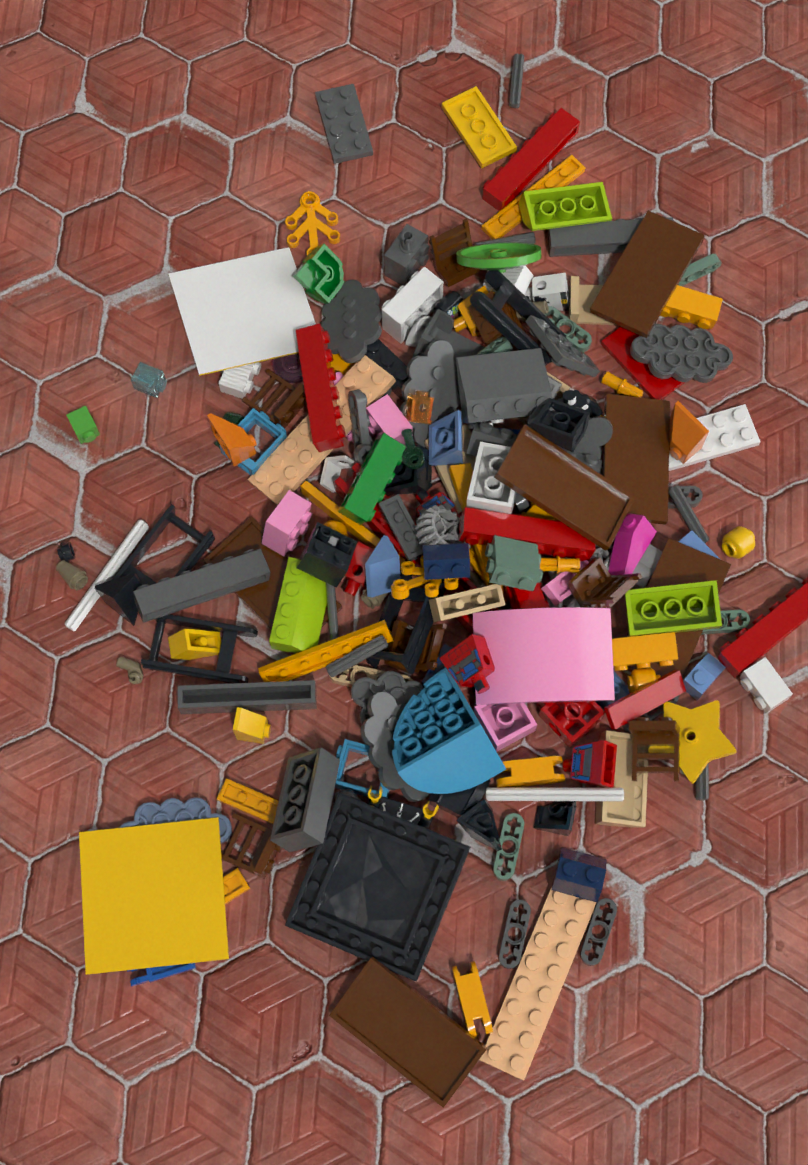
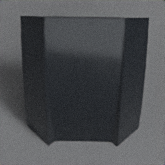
(560, 423)
(411, 480)
(459, 802)

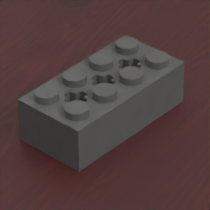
(305, 800)

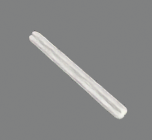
(107, 574)
(555, 794)

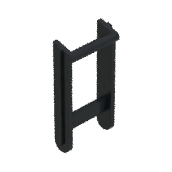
(492, 311)
(168, 517)
(420, 632)
(225, 656)

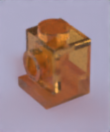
(412, 410)

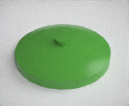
(499, 256)

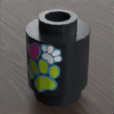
(449, 303)

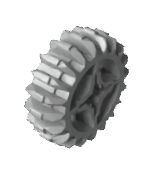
(438, 526)

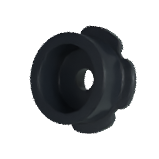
(66, 552)

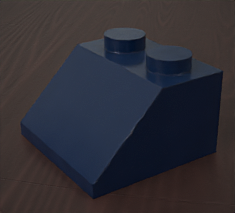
(579, 874)

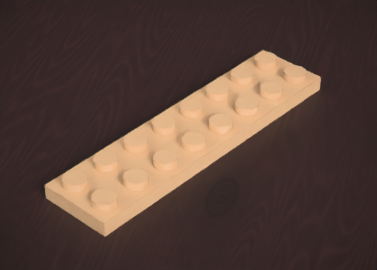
(297, 454)
(537, 983)

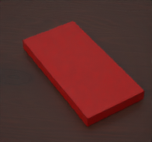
(618, 347)

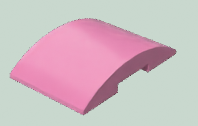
(547, 655)

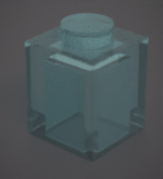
(149, 380)

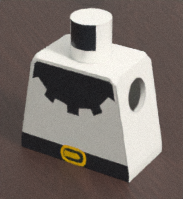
(550, 289)

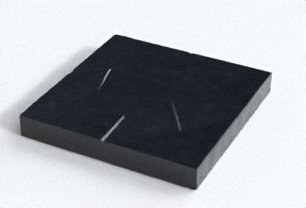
(378, 886)

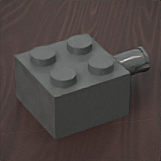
(406, 255)

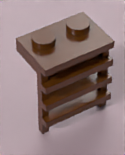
(444, 254)
(486, 329)
(288, 408)
(597, 587)
(428, 659)
(655, 733)
(264, 857)

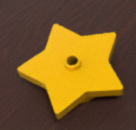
(709, 740)

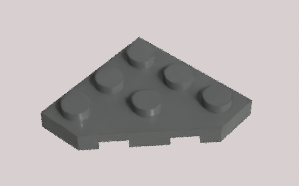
(561, 348)

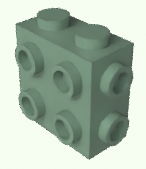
(513, 563)

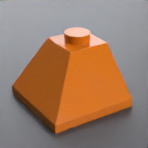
(685, 434)
(232, 439)

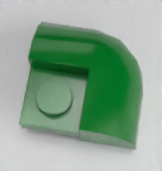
(321, 274)

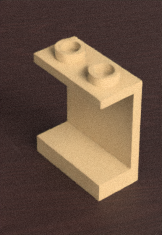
(580, 300)

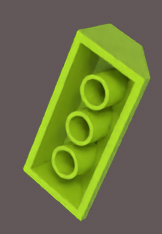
(565, 206)
(673, 608)
(298, 611)

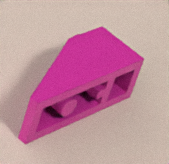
(630, 544)

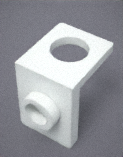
(332, 470)

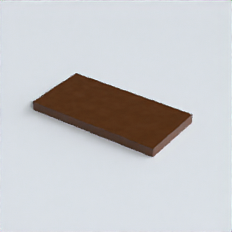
(647, 274)
(639, 453)
(565, 487)
(682, 566)
(264, 596)
(408, 1031)

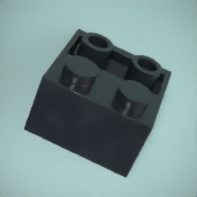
(327, 555)

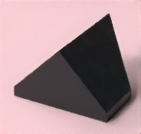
(120, 596)
(556, 817)
(481, 825)

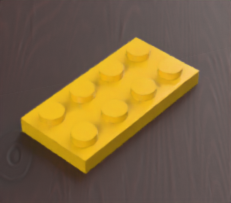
(479, 127)

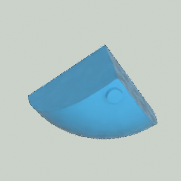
(442, 741)

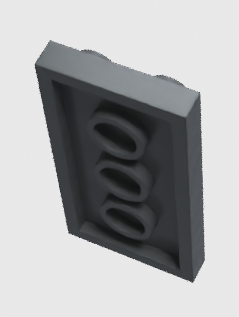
(344, 123)

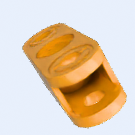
(531, 772)
(472, 999)

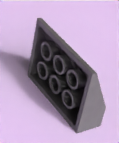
(502, 385)

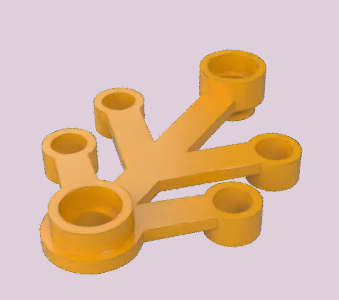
(311, 223)
(401, 587)

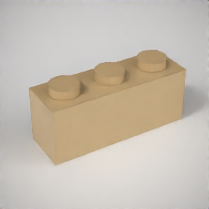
(466, 602)

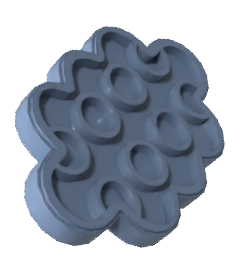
(175, 811)

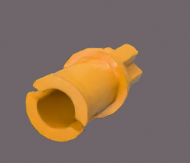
(621, 385)
(560, 564)

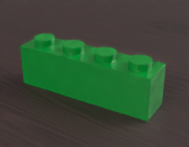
(372, 479)

